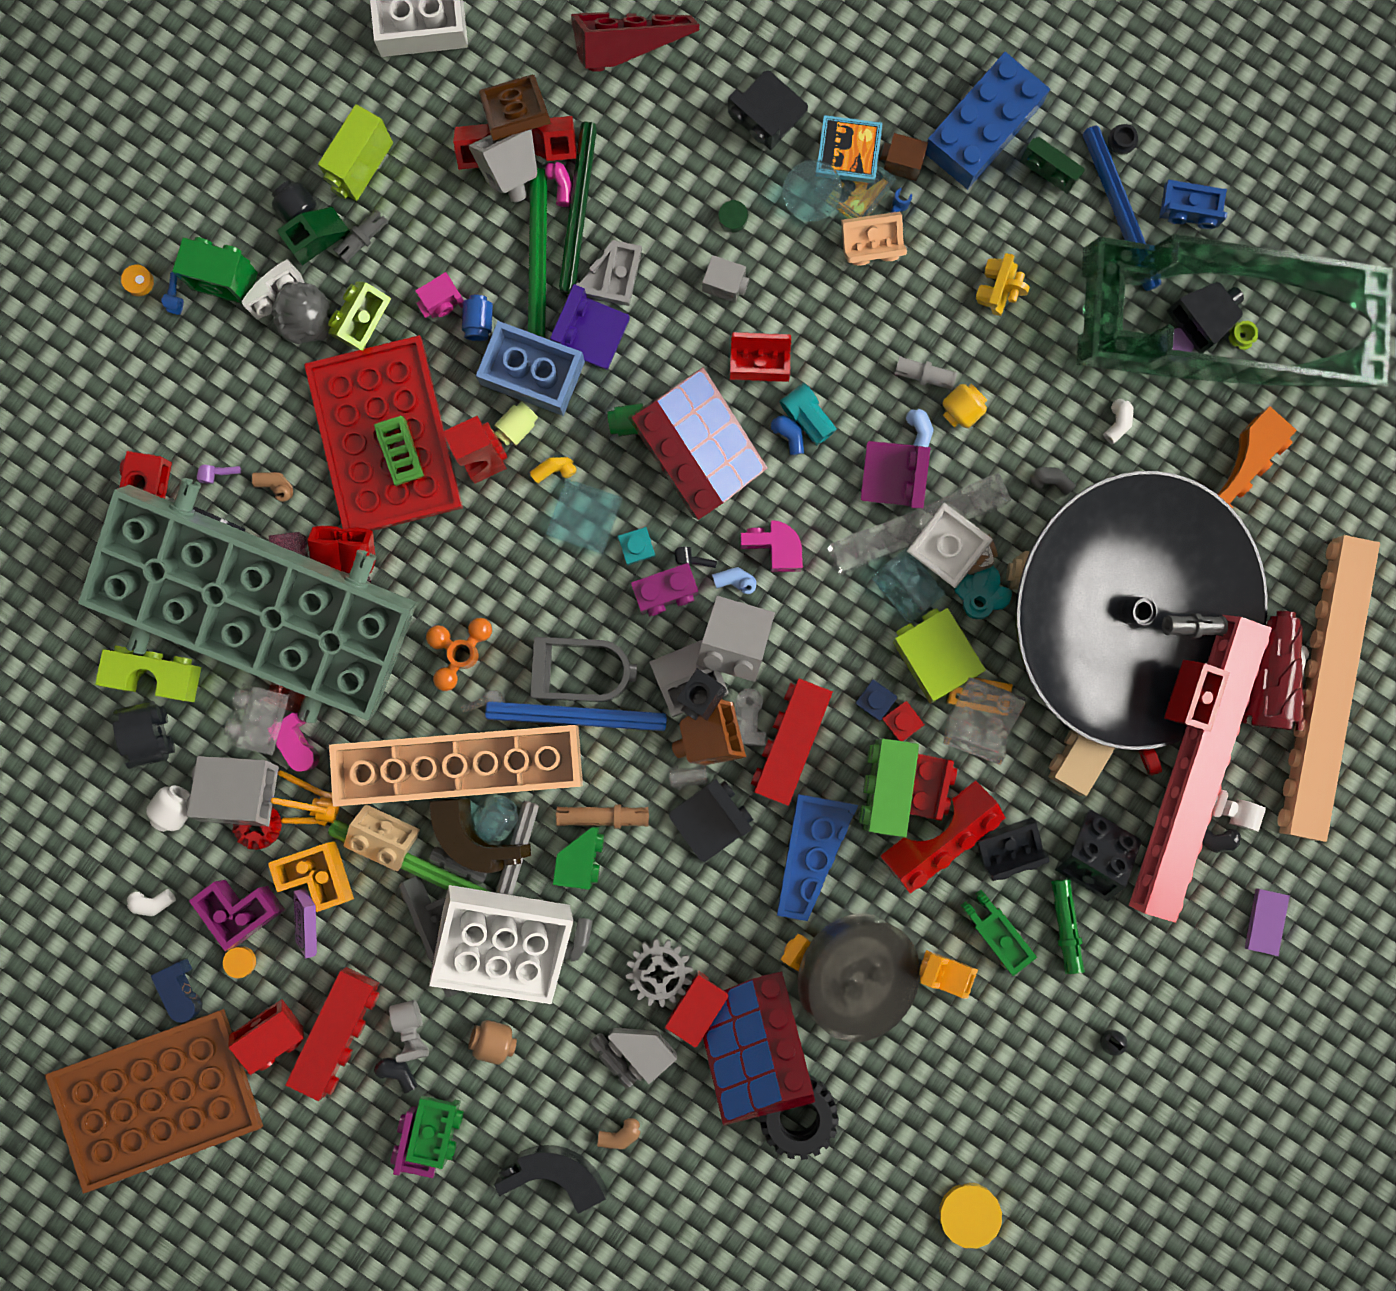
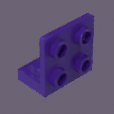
(590, 328)

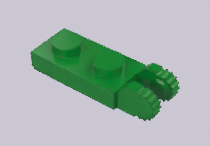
(1000, 935)

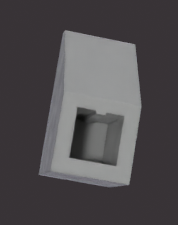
(644, 1050)

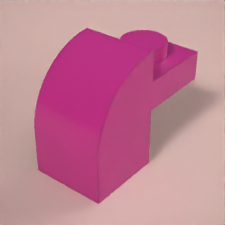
(783, 545)

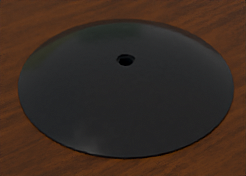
(1104, 552)

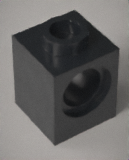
(698, 682)

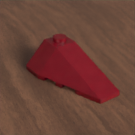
(612, 41)

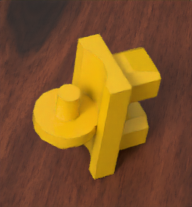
(1004, 272)

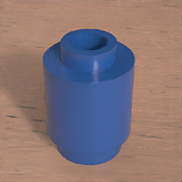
(477, 318)

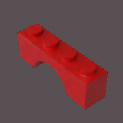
(550, 141)
(476, 448)
(918, 861)

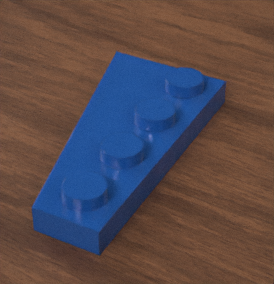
(813, 844)

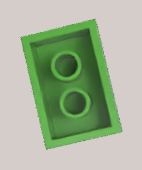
(889, 787)

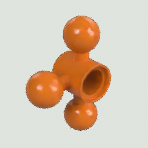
(439, 638)

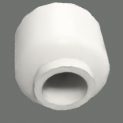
(168, 808)

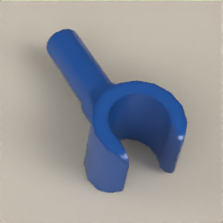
(899, 205)
(170, 301)

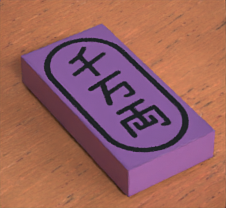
(305, 923)

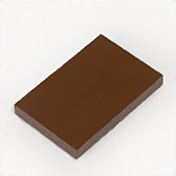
(514, 107)

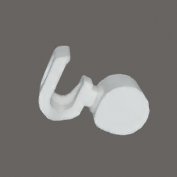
(1242, 813)

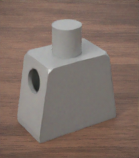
(507, 163)

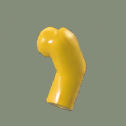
(552, 465)

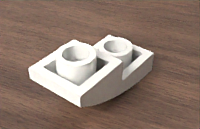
(264, 292)

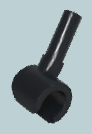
(684, 555)

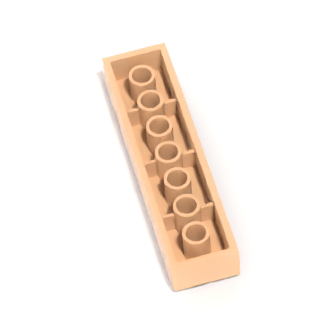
(455, 765)

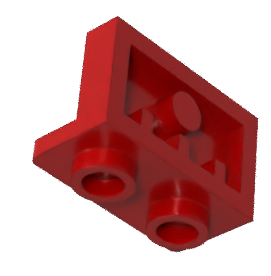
(931, 787)

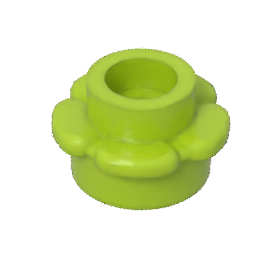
(1250, 331)

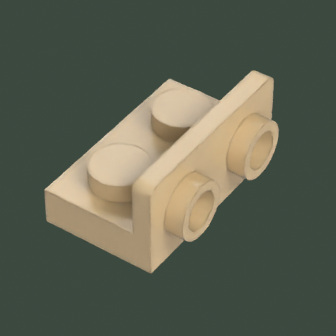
(380, 837)

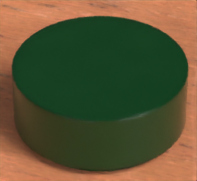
(733, 216)

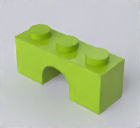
(123, 670)

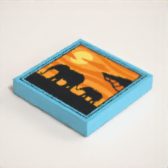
(851, 147)

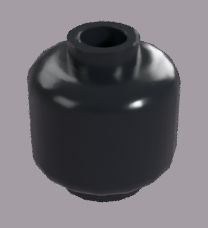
(291, 200)

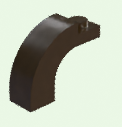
(459, 839)

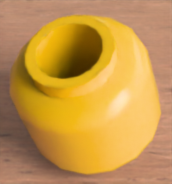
(964, 406)

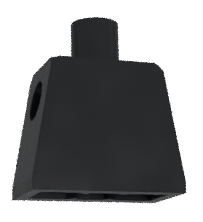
(1207, 314)

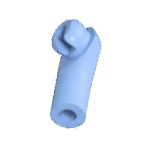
(923, 426)
(737, 577)

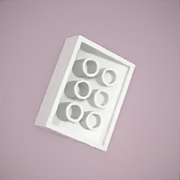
(500, 944)

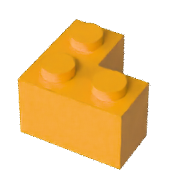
(320, 869)

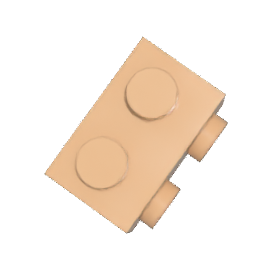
(873, 238)

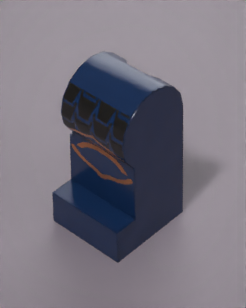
(176, 992)

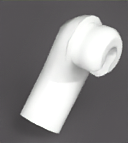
(150, 907)

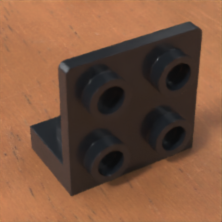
(1100, 856)

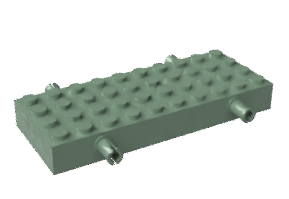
(246, 601)

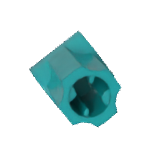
(803, 407)

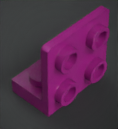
(895, 474)

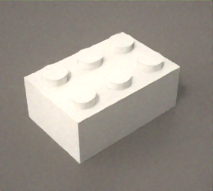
(418, 26)

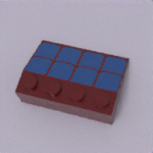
(698, 443)
(757, 1052)

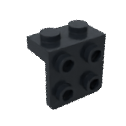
(767, 109)
(711, 820)

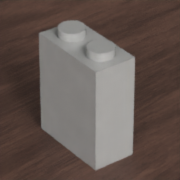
(735, 638)
(232, 791)

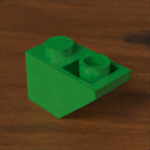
(576, 862)

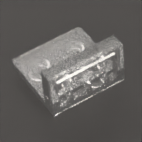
(256, 719)
(983, 720)

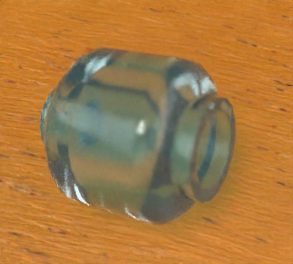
(495, 818)

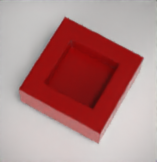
(902, 721)

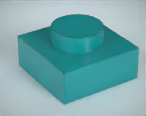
(636, 546)

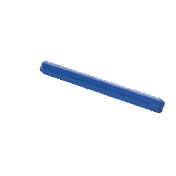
(1115, 191)
(575, 716)

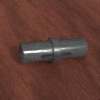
(361, 235)
(1194, 625)

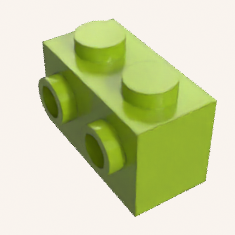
(358, 315)

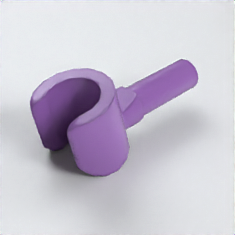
(207, 473)

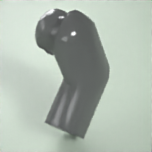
(1054, 476)
(581, 940)

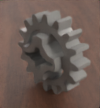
(674, 971)

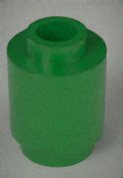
(619, 420)

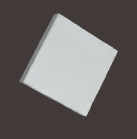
(950, 545)

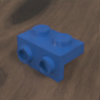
(1193, 204)

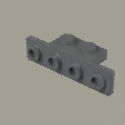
(425, 916)

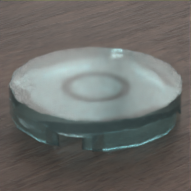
(812, 190)

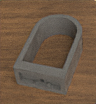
(542, 669)

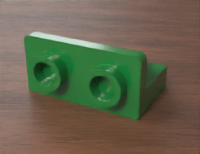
(433, 1132)

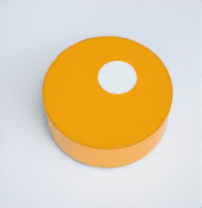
(137, 280)

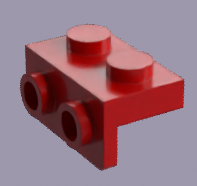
(760, 357)

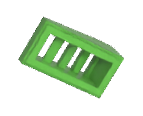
(392, 425)

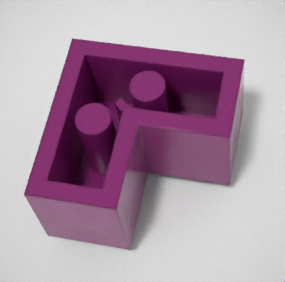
(232, 918)

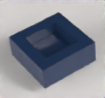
(876, 700)

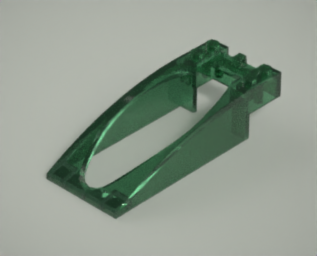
(1115, 262)

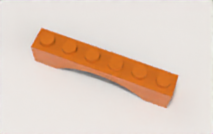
(1257, 445)

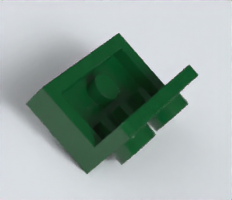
(1052, 164)

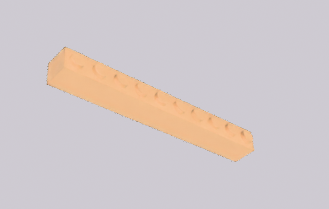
(1329, 688)

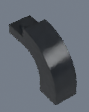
(558, 1165)

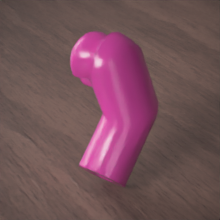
(564, 183)

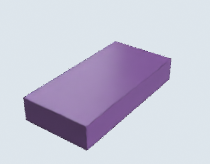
(1267, 922)

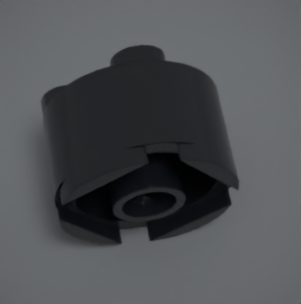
(142, 734)

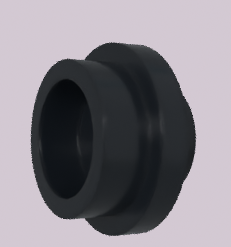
(1123, 139)

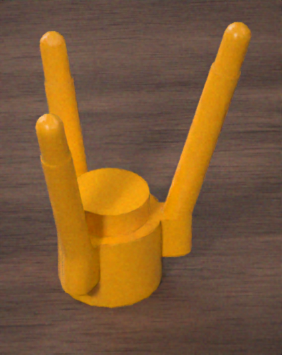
(320, 808)

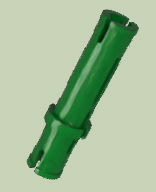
(1067, 924)

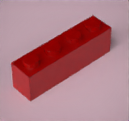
(792, 742)
(332, 1034)

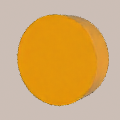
(239, 962)

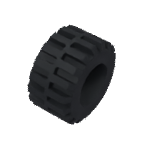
(811, 1139)

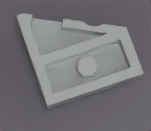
(613, 274)

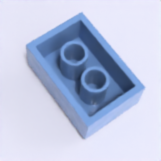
(530, 368)

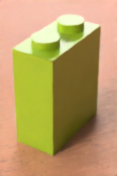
(355, 153)
(937, 654)

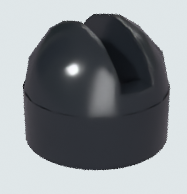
(1110, 1048)

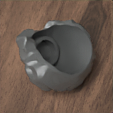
(301, 313)

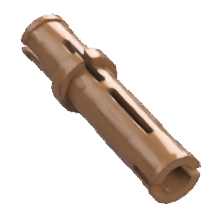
(610, 816)

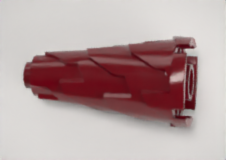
(1277, 690)

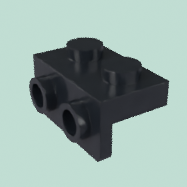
(1012, 850)

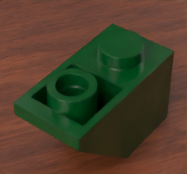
(313, 233)

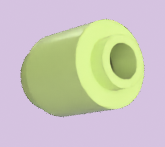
(515, 424)

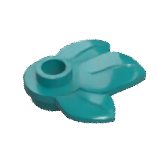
(985, 588)

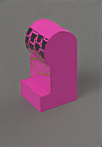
(294, 745)

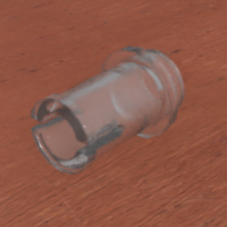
(687, 776)

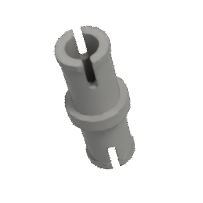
(926, 373)

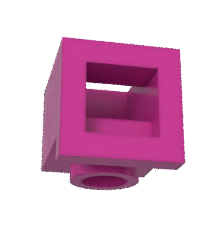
(438, 297)

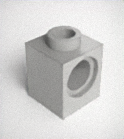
(725, 279)

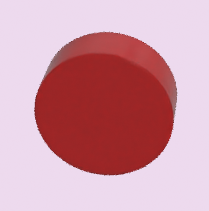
(1150, 761)

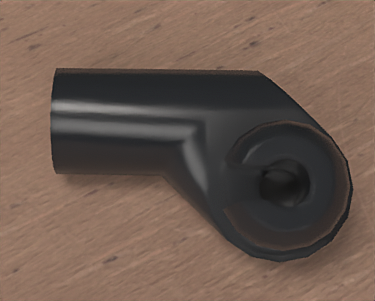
(1222, 842)
(391, 1069)

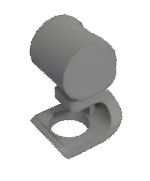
(406, 1020)

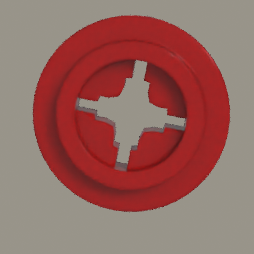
(258, 840)

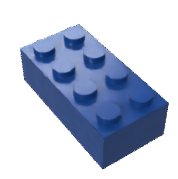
(986, 120)

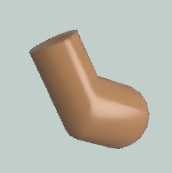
(276, 482)
(621, 1139)

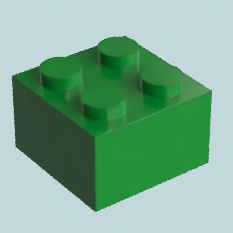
(214, 269)

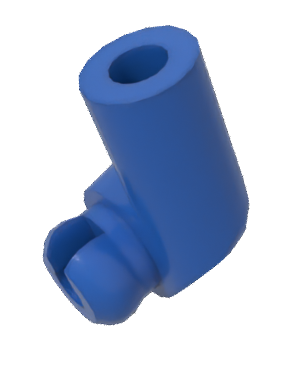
(790, 430)

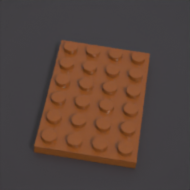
(153, 1101)

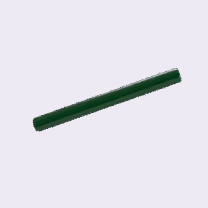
(577, 206)

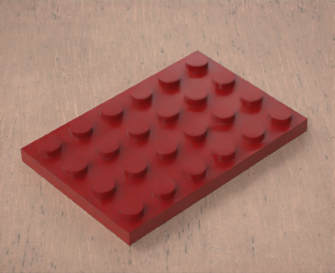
(355, 394)

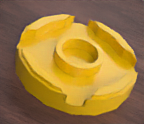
(970, 1215)

